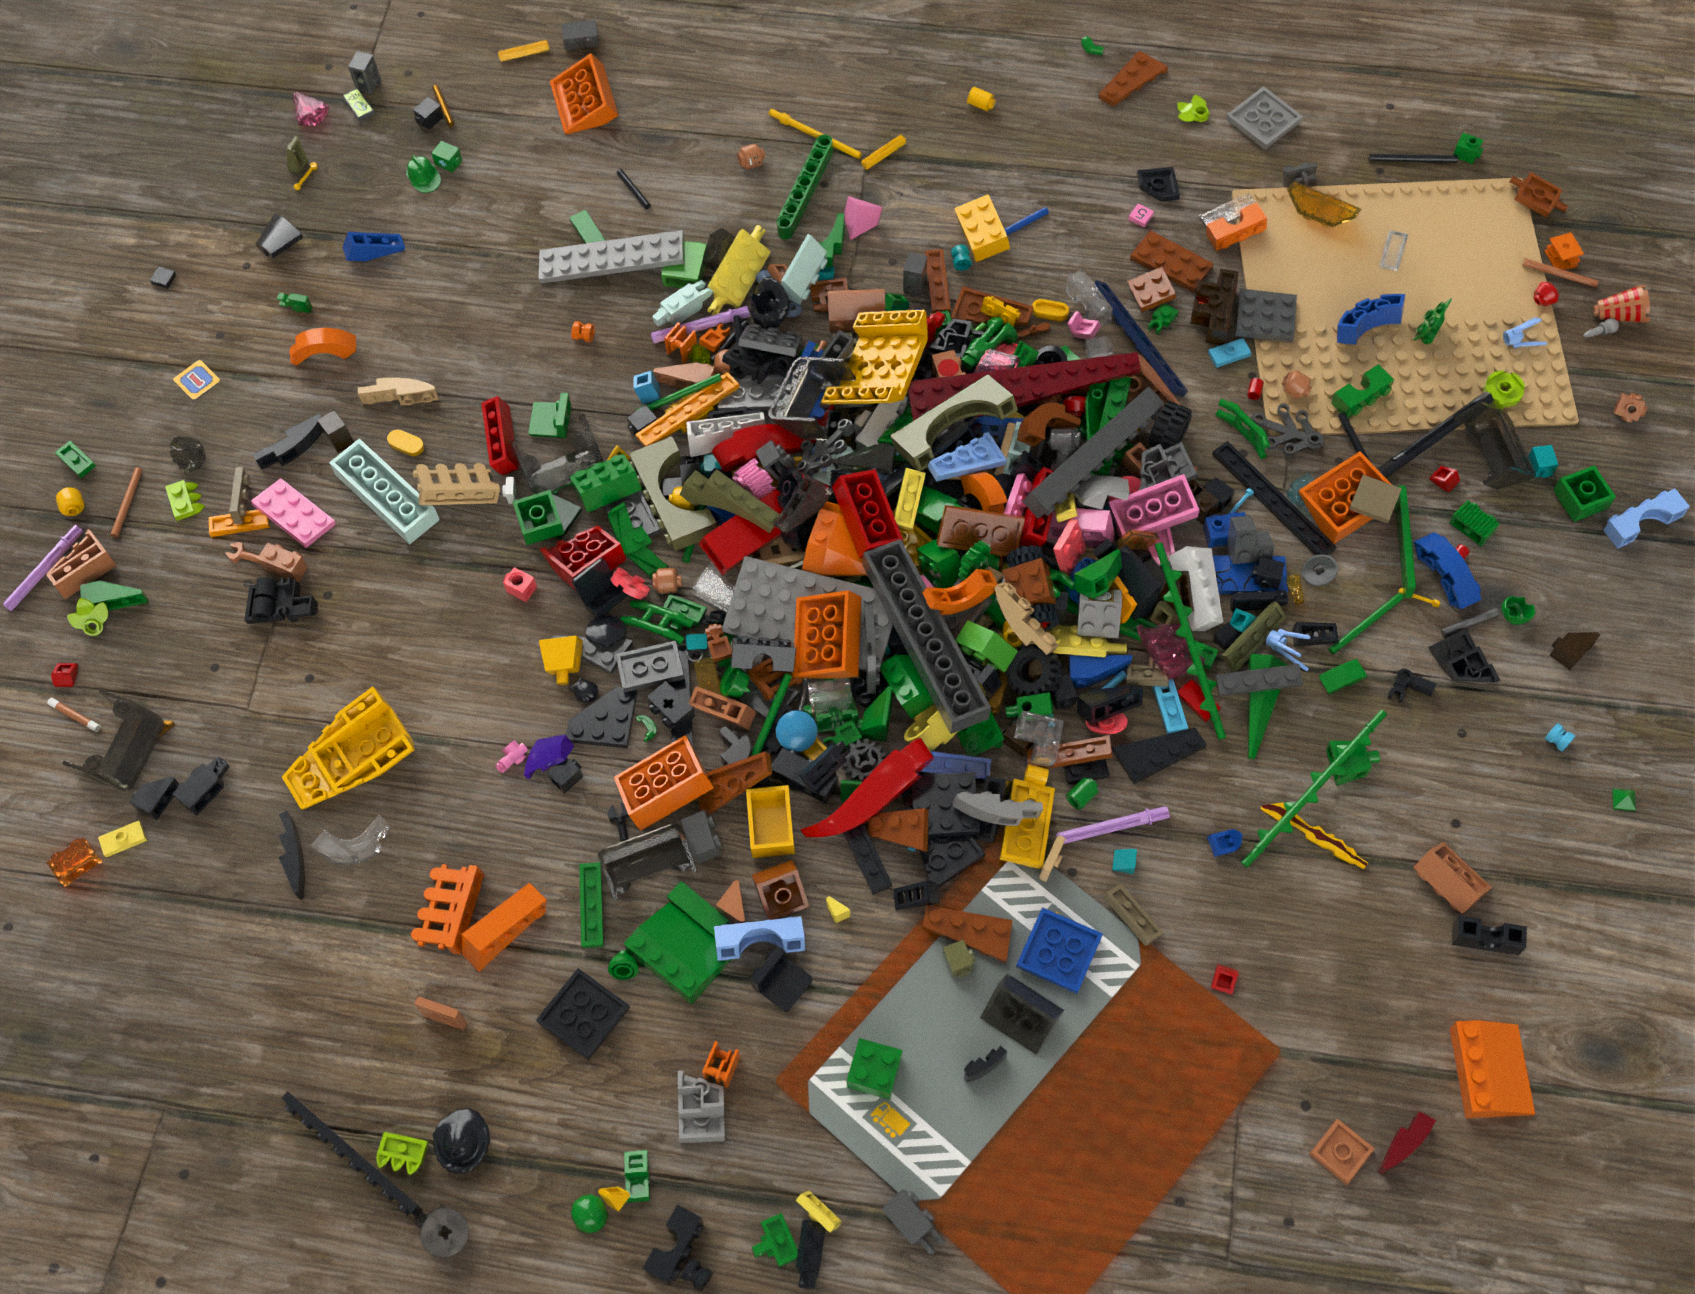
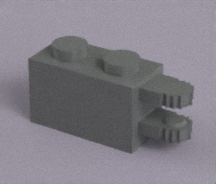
(913, 1220)

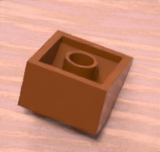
(780, 890)

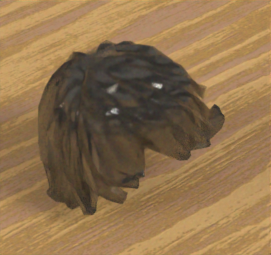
(187, 453)

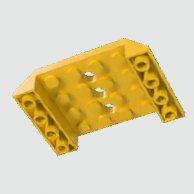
(884, 343)

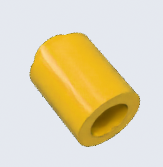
(981, 99)
(1010, 636)

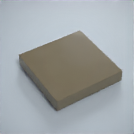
(1375, 499)

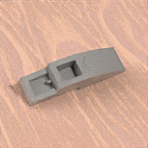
(988, 808)

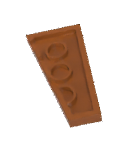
(1132, 77)
(970, 303)
(734, 780)
(980, 932)

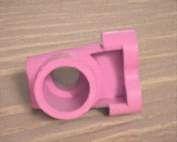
(514, 753)

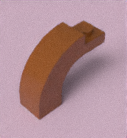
(1050, 414)

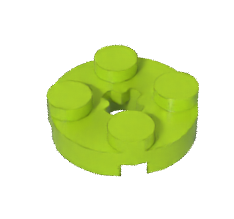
(1505, 398)

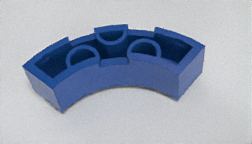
(1370, 314)
(1456, 576)

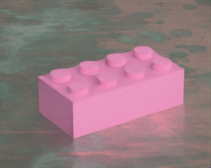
(1155, 507)

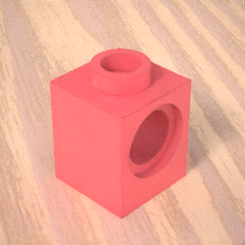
(522, 591)

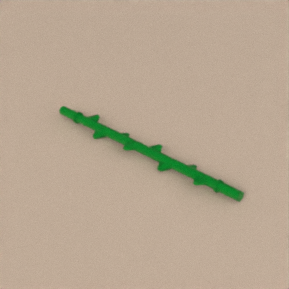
(1194, 647)
(1310, 796)

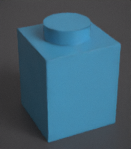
(646, 387)

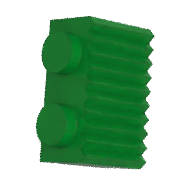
(1474, 523)

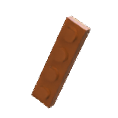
(937, 281)
(1079, 752)

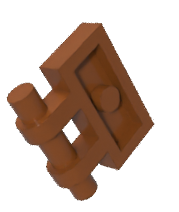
(820, 290)

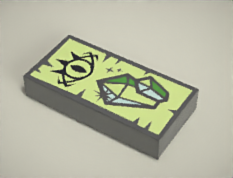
(358, 104)

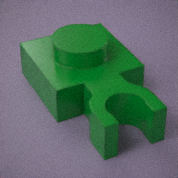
(298, 302)
(1163, 316)
(846, 733)

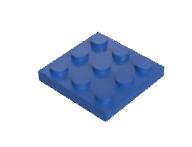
(1059, 950)

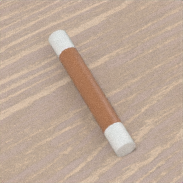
(74, 714)

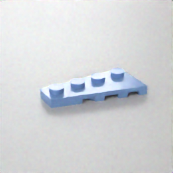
(974, 457)

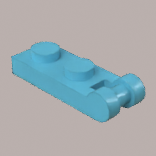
(1170, 708)

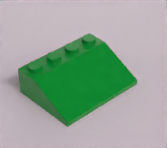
(676, 952)

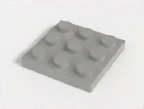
(1264, 117)

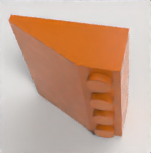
(584, 96)
(1332, 494)
(827, 635)
(662, 783)
(1491, 1069)

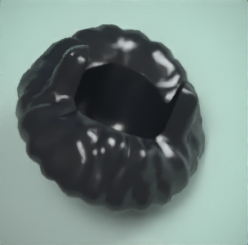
(769, 304)
(461, 1140)

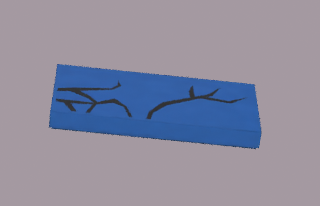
(1238, 577)

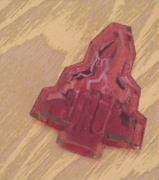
(308, 109)

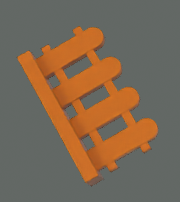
(461, 909)

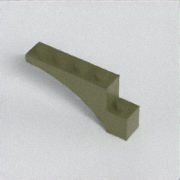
(727, 495)

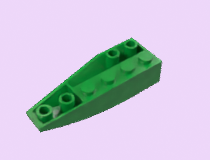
(1101, 406)

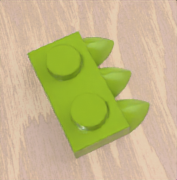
(182, 499)
(401, 1150)

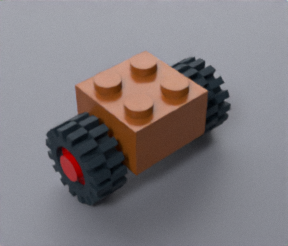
(1033, 581)

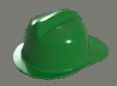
(423, 174)
(734, 682)

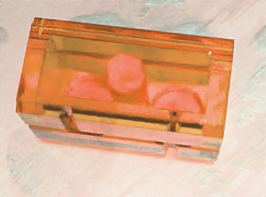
(73, 861)

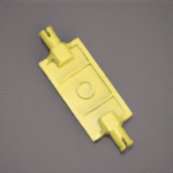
(738, 270)
(1072, 644)

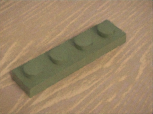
(1254, 636)

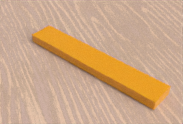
(687, 411)

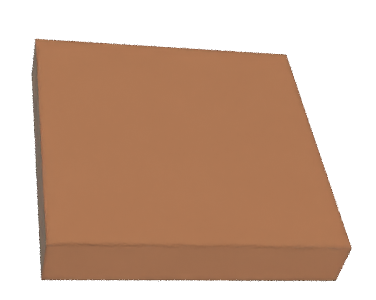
(440, 1013)
(1342, 1151)

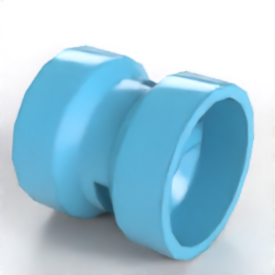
(1560, 737)

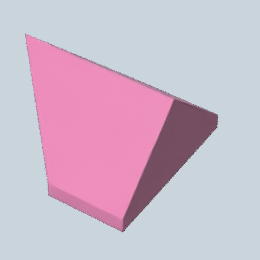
(861, 216)

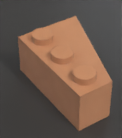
(82, 565)

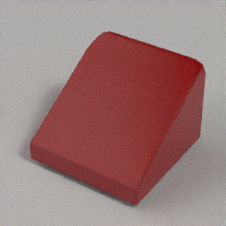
(1445, 478)
(64, 674)
(1224, 979)

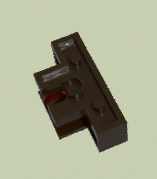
(1214, 305)

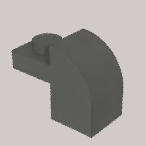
(738, 748)

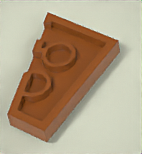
(901, 827)

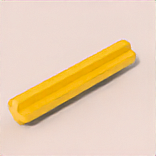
(523, 50)
(883, 152)

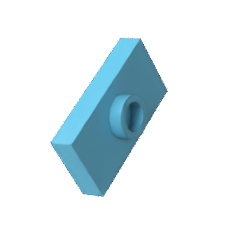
(1229, 352)

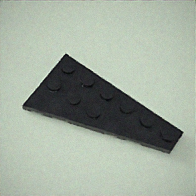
(946, 854)

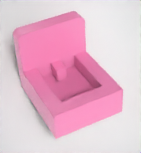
(1082, 327)

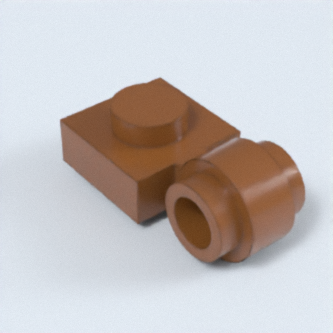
(719, 645)

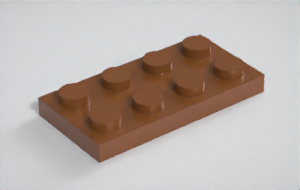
(1177, 262)
(965, 527)

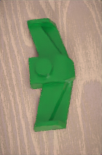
(634, 541)

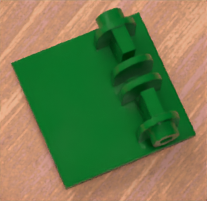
(1432, 323)
(835, 719)
(981, 737)

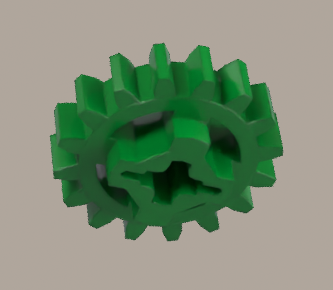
(974, 559)

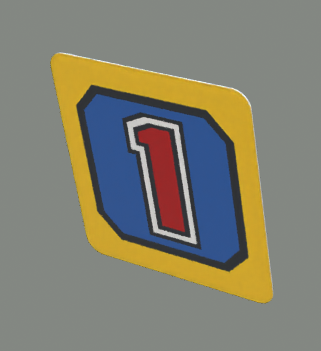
(196, 379)

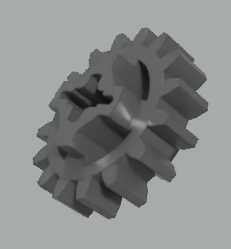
(862, 752)

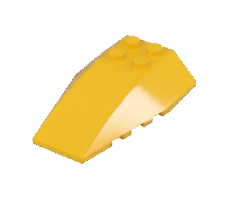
(352, 750)

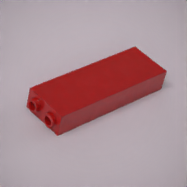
(739, 538)

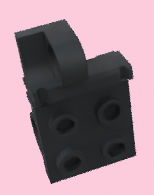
(756, 363)
(276, 600)

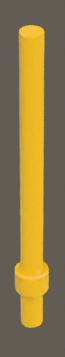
(787, 120)

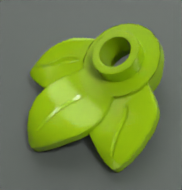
(1193, 111)
(87, 614)

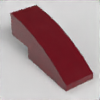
(1407, 1141)

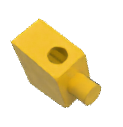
(561, 656)

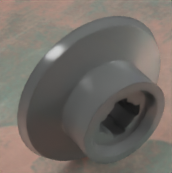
(1323, 575)

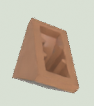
(731, 904)

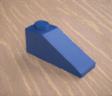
(368, 246)
(1091, 670)

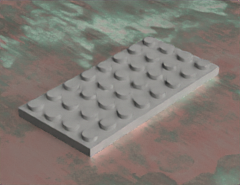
(766, 603)

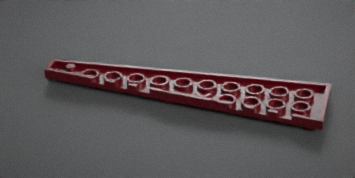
(1026, 383)

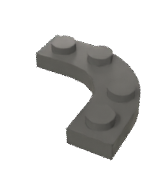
(872, 661)

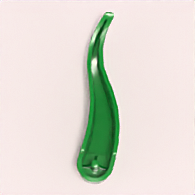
(931, 508)

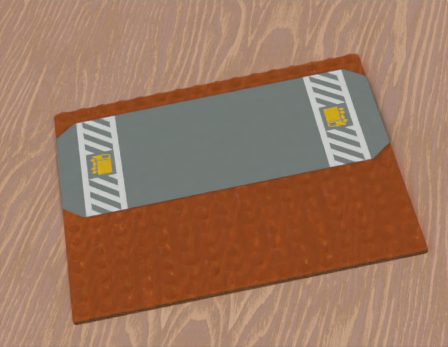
(1050, 1151)

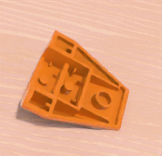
(831, 546)

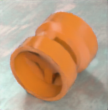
(583, 331)

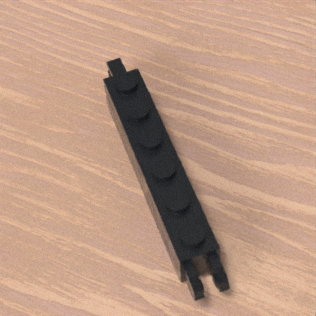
(954, 436)

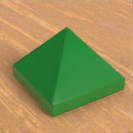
(1623, 799)

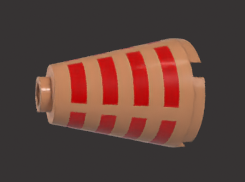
(1625, 306)

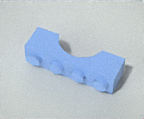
(1665, 508)
(783, 932)

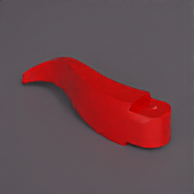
(745, 442)
(877, 791)

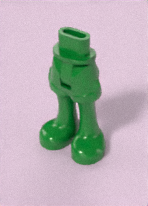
(980, 345)

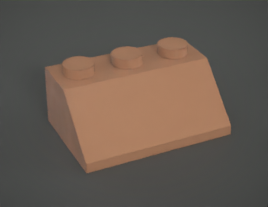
(847, 304)
(1452, 878)

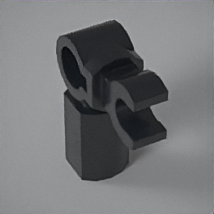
(1405, 678)

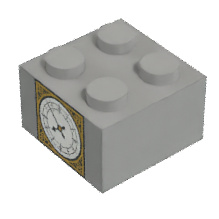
(1100, 615)

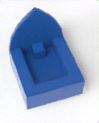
(1225, 842)

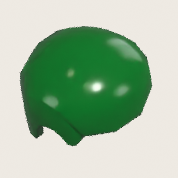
(1517, 611)
(589, 1213)

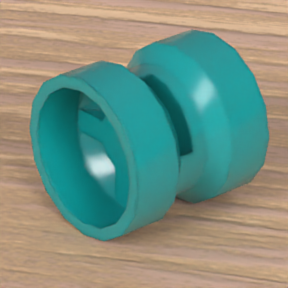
(961, 257)

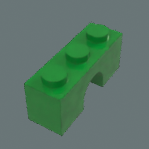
(1352, 401)

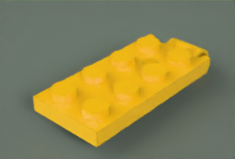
(1028, 840)

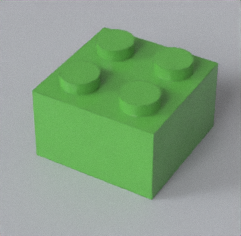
(985, 646)

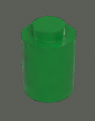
(1082, 793)

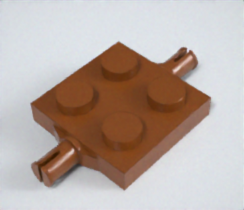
(1538, 194)

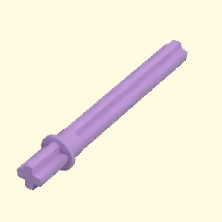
(704, 323)
(43, 567)
(1141, 818)

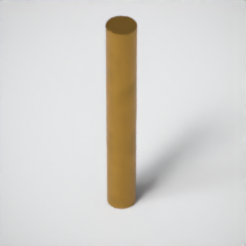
(442, 103)

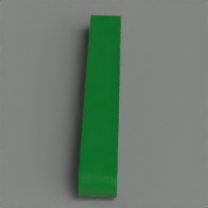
(804, 187)

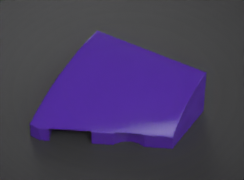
(547, 753)

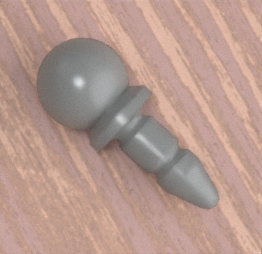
(1609, 326)

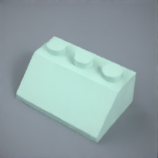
(804, 270)

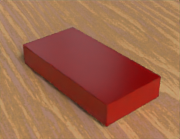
(1193, 696)

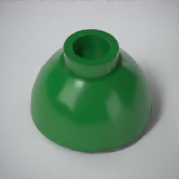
(623, 966)

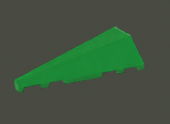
(1260, 704)

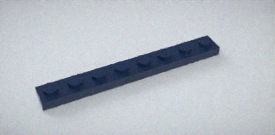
(1142, 342)

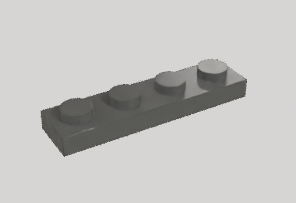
(1259, 680)

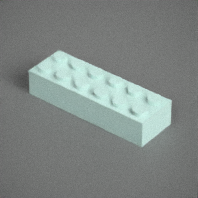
(384, 491)

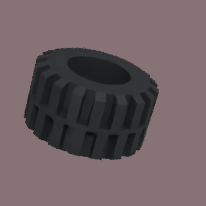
(1170, 425)
(1018, 667)

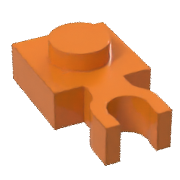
(714, 339)

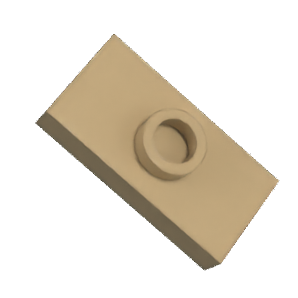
(1053, 858)

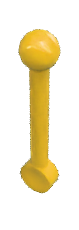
(313, 166)
(1436, 603)

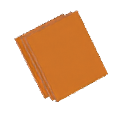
(1564, 251)
(678, 338)
(721, 1073)

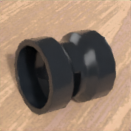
(696, 1274)

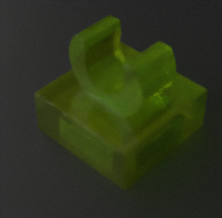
(699, 355)

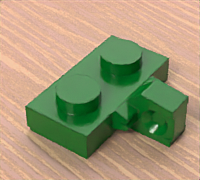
(688, 608)
(776, 1241)

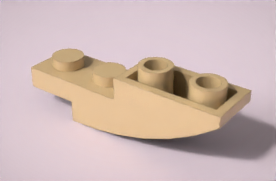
(403, 389)
(1017, 613)

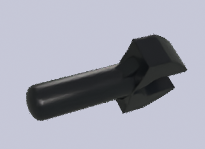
(620, 821)

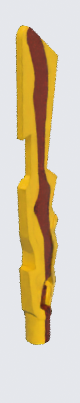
(1317, 836)

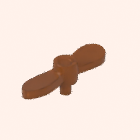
(1033, 330)

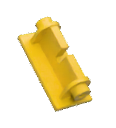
(995, 308)

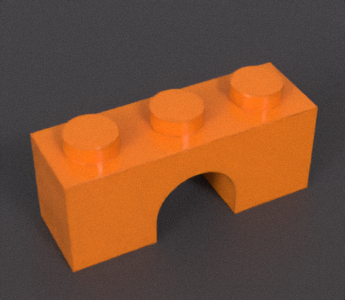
(1223, 234)

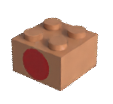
(946, 365)

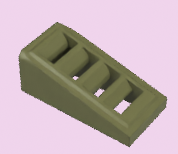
(296, 156)

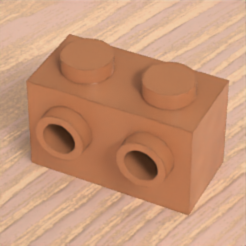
(282, 562)

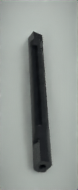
(1429, 438)

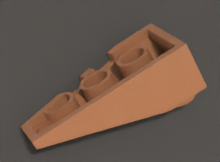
(1150, 378)

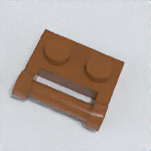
(764, 674)

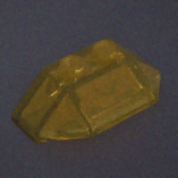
(1320, 206)

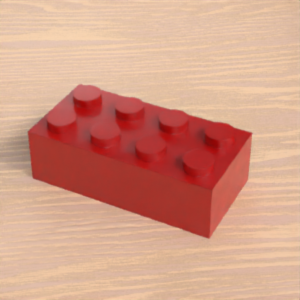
(866, 510)

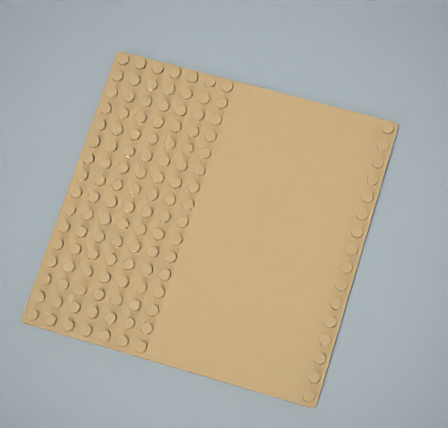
(1460, 245)

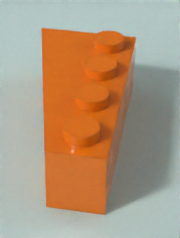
(502, 925)

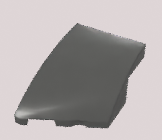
(1162, 465)

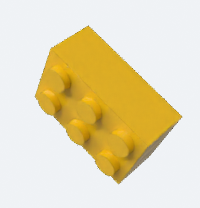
(982, 228)
(770, 821)

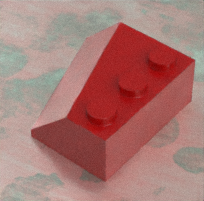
(576, 555)

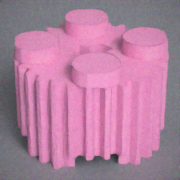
(753, 479)

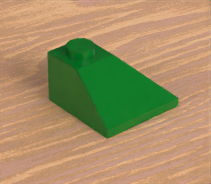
(877, 718)

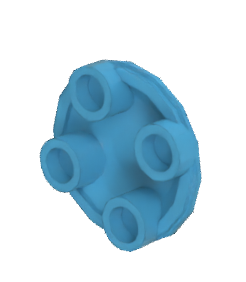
(796, 731)

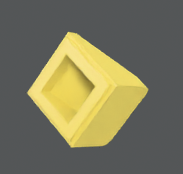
(837, 910)

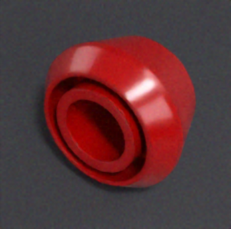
(1546, 294)
(1075, 405)

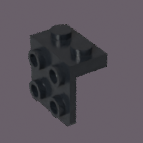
(597, 590)
(780, 980)

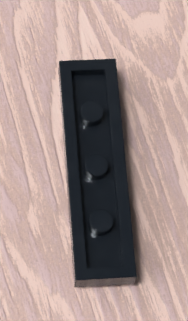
(868, 859)

